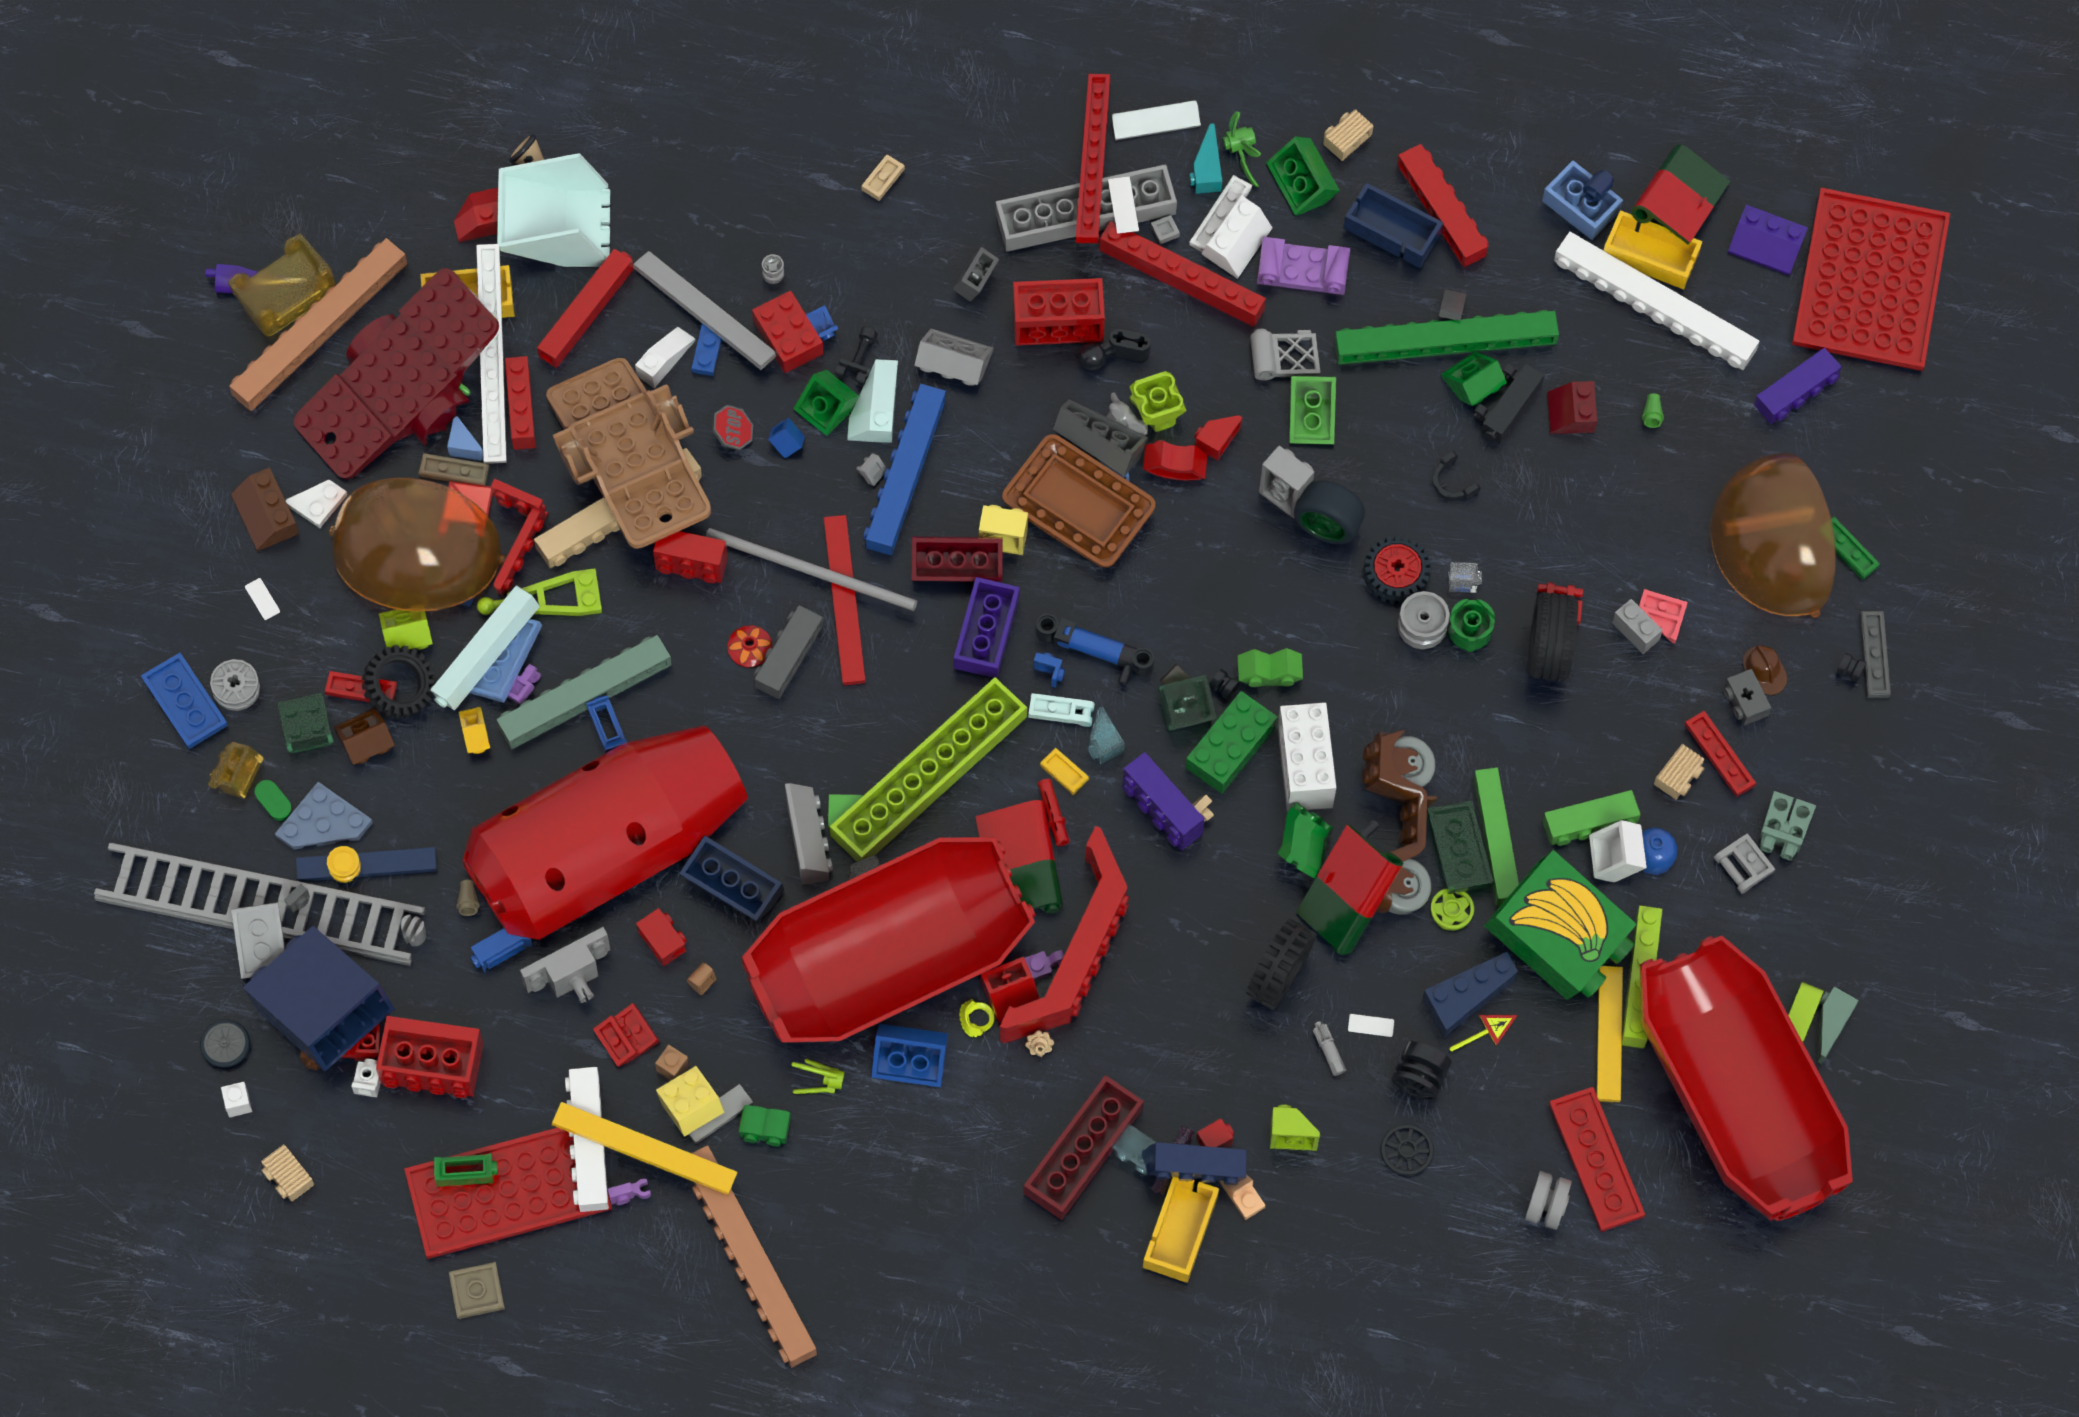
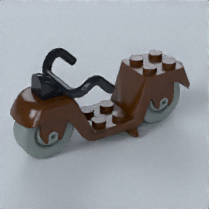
(1399, 771)

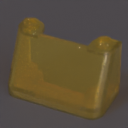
(284, 287)

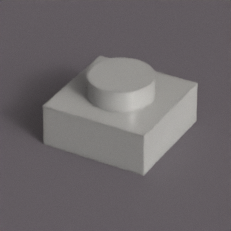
(1165, 229)

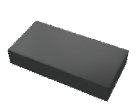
(1452, 305)

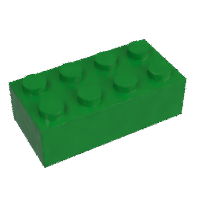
(1231, 742)

